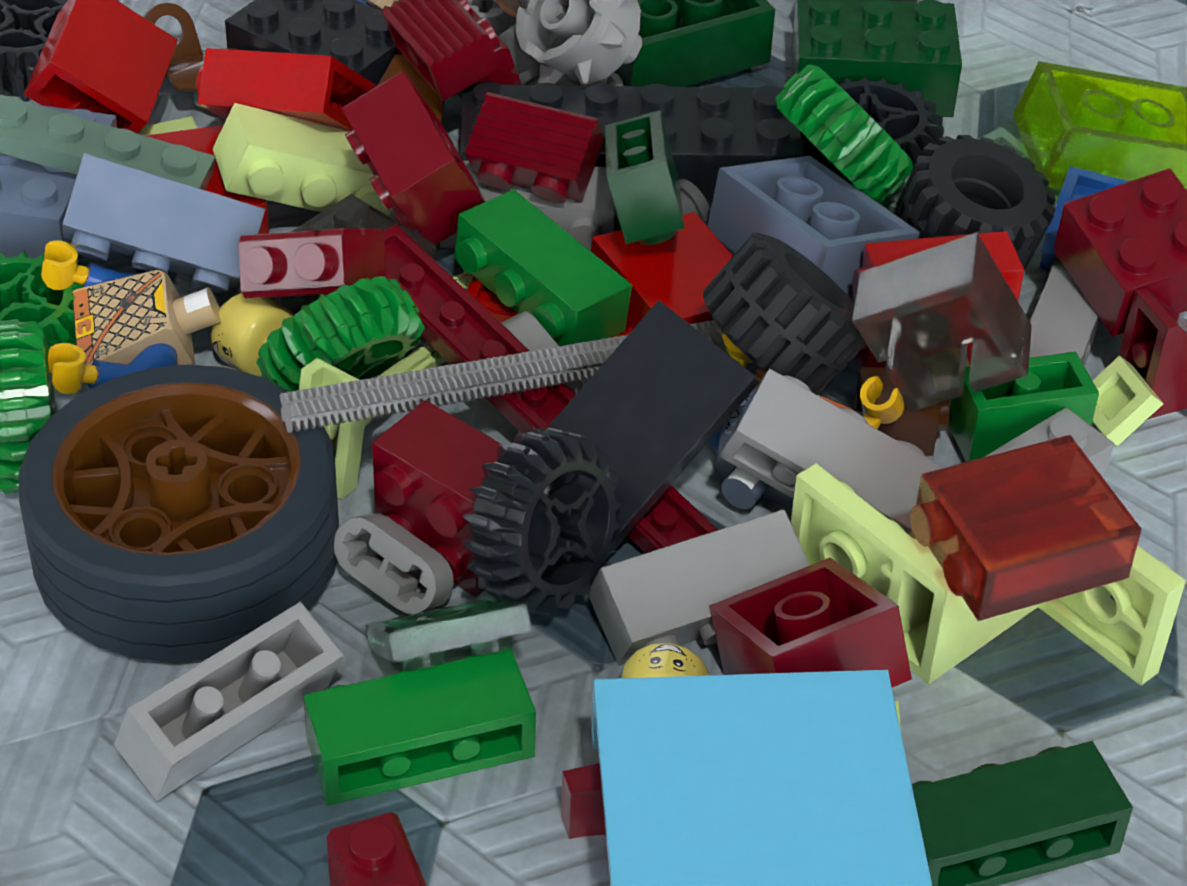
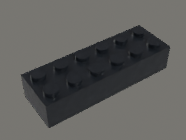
(704, 124)

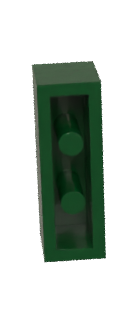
(643, 179)
(1021, 817)

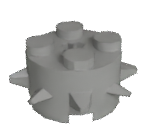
(579, 37)

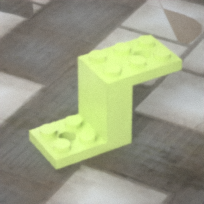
(939, 625)

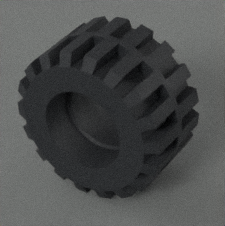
(977, 188)
(784, 312)

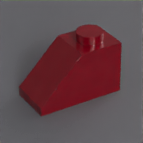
(1157, 349)

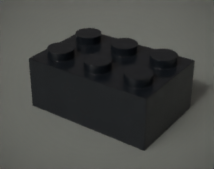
(332, 28)

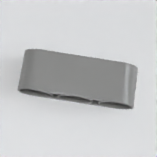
(1063, 318)

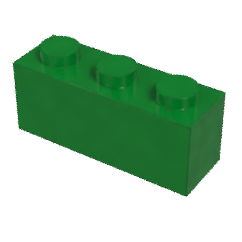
(541, 270)
(419, 726)

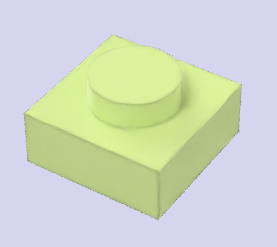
(1122, 400)

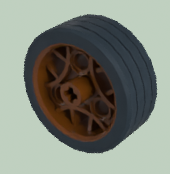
(177, 511)

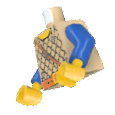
(121, 321)

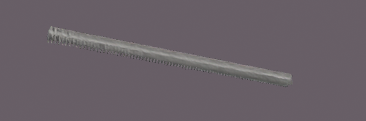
(454, 382)

